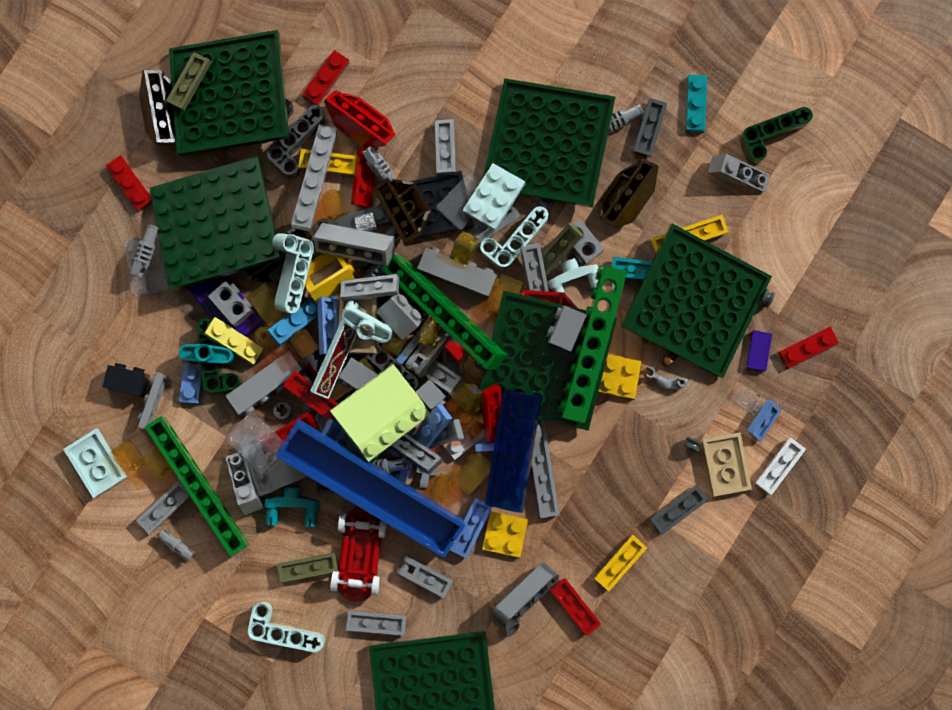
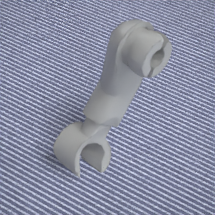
(666, 383)

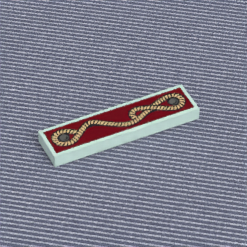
(334, 360)

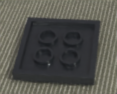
(434, 191)

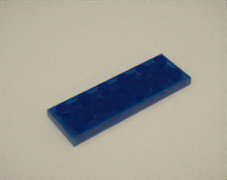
(513, 451)

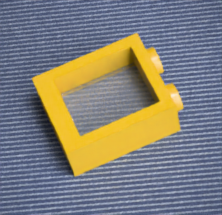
(327, 273)

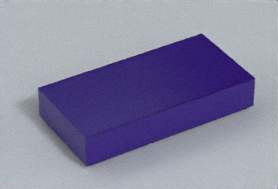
(759, 350)

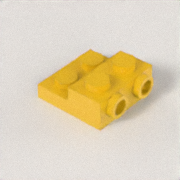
(620, 377)

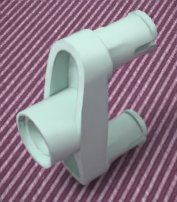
(571, 271)
(356, 319)

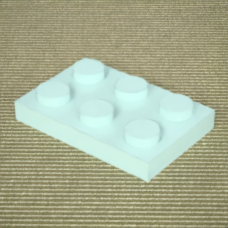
(494, 197)
(95, 463)

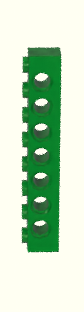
(445, 313)
(580, 411)
(197, 486)

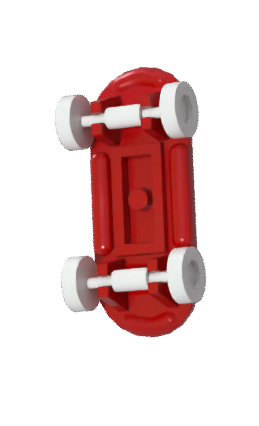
(358, 555)

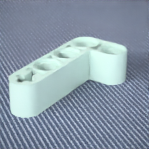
(518, 236)
(289, 297)
(286, 639)

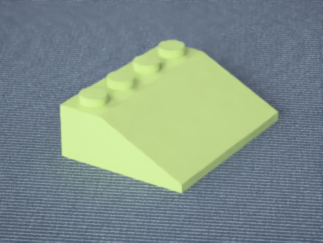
(380, 413)

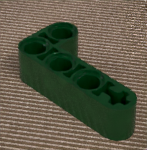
(777, 130)
(216, 373)

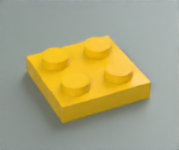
(505, 534)

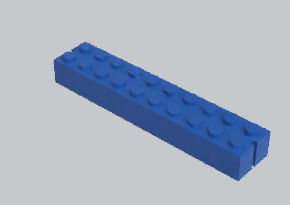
(370, 488)

